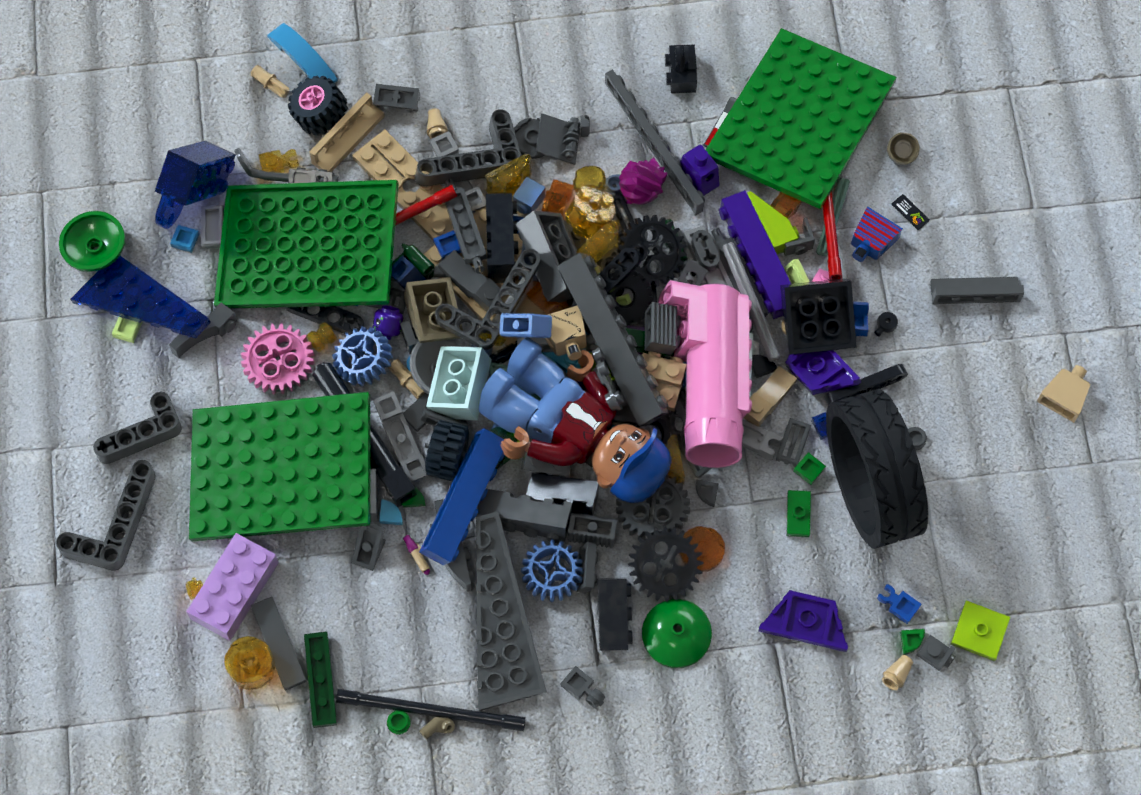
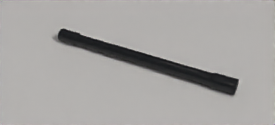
(356, 698)

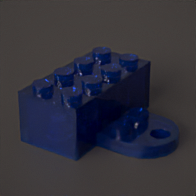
(191, 176)

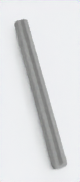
(756, 312)

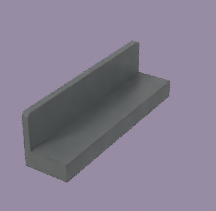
(976, 290)

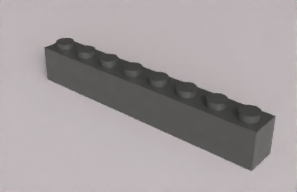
(612, 338)

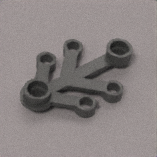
(614, 398)

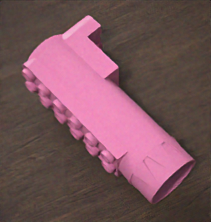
(718, 384)

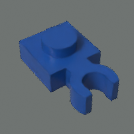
(902, 605)

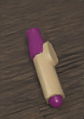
(414, 549)

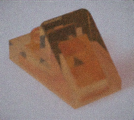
(558, 197)

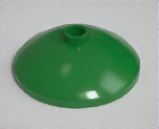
(91, 231)
(672, 647)

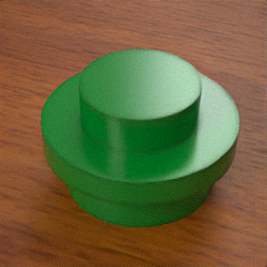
(398, 722)

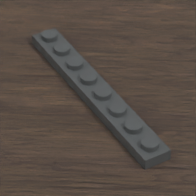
(658, 147)

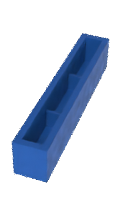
(463, 498)

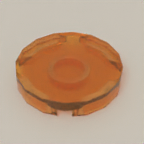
(710, 545)

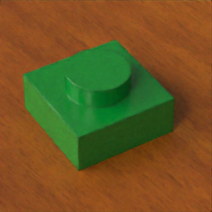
(809, 468)

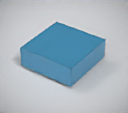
(184, 238)

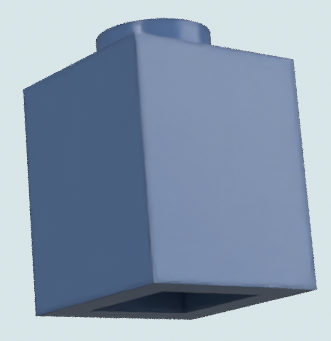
(529, 196)

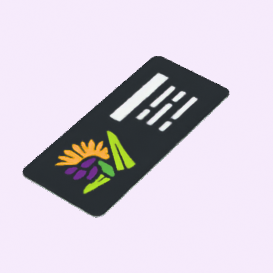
(910, 212)

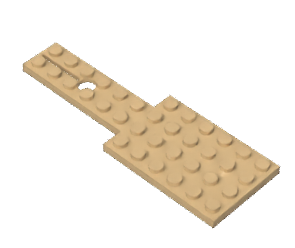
(433, 221)

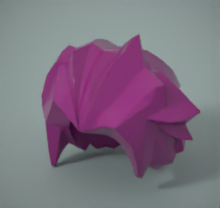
(642, 181)

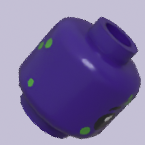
(388, 321)

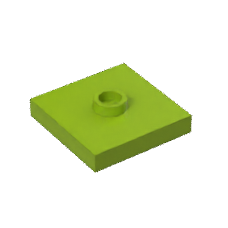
(980, 630)

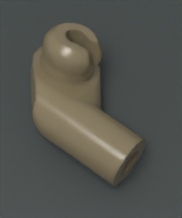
(439, 725)

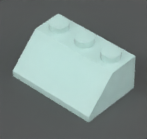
(459, 382)

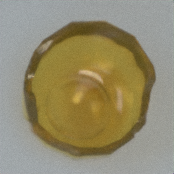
(589, 176)

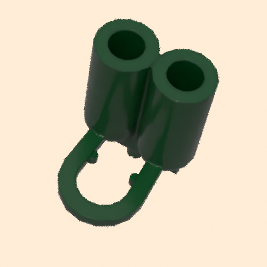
(418, 259)

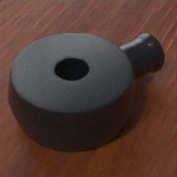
(886, 327)

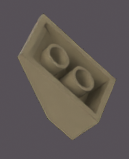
(421, 303)

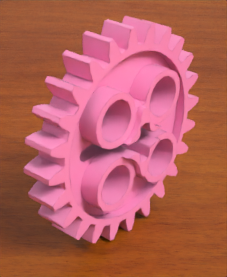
(270, 342)

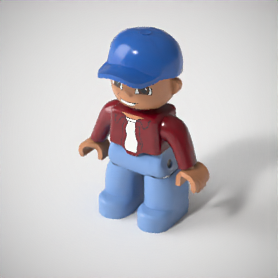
(571, 423)

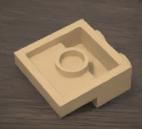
(668, 375)

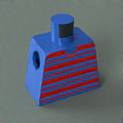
(874, 235)

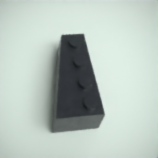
(500, 236)

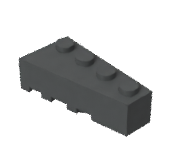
(528, 515)

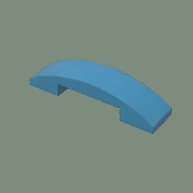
(300, 52)

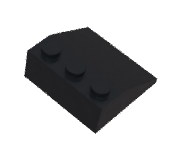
(818, 316)

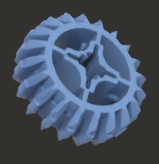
(363, 368)
(544, 567)

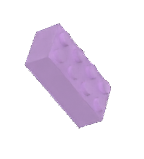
(232, 586)

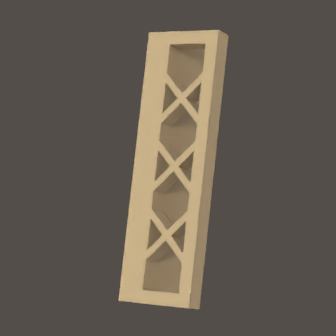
(346, 134)

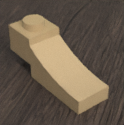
(770, 395)

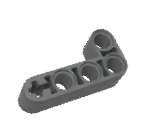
(137, 430)

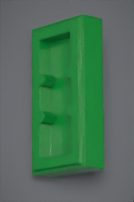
(798, 513)

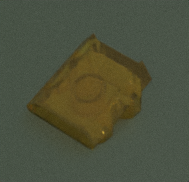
(509, 176)
(601, 241)

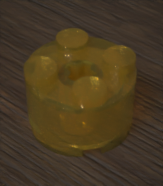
(590, 211)
(237, 660)

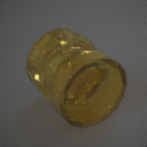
(321, 337)

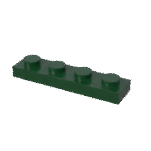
(320, 679)

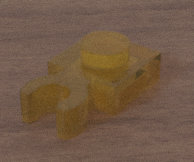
(275, 162)

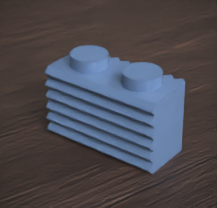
(525, 325)

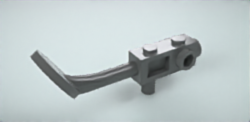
(297, 175)

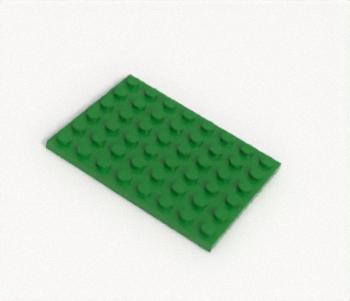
(800, 118)
(307, 244)
(280, 467)

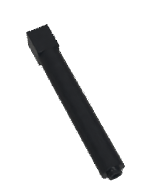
(391, 475)

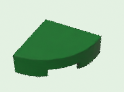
(416, 501)
(911, 640)

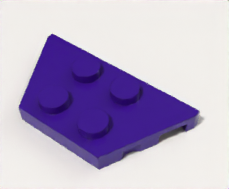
(821, 371)
(806, 620)

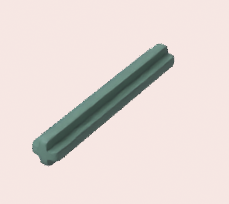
(838, 200)

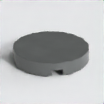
(527, 134)

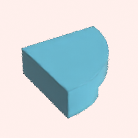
(390, 513)

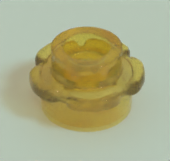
(193, 587)

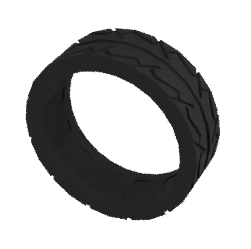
(877, 468)

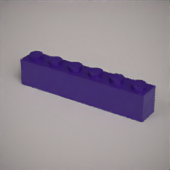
(755, 249)

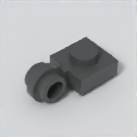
(578, 684)

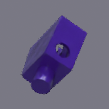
(699, 167)

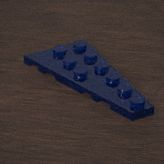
(136, 296)

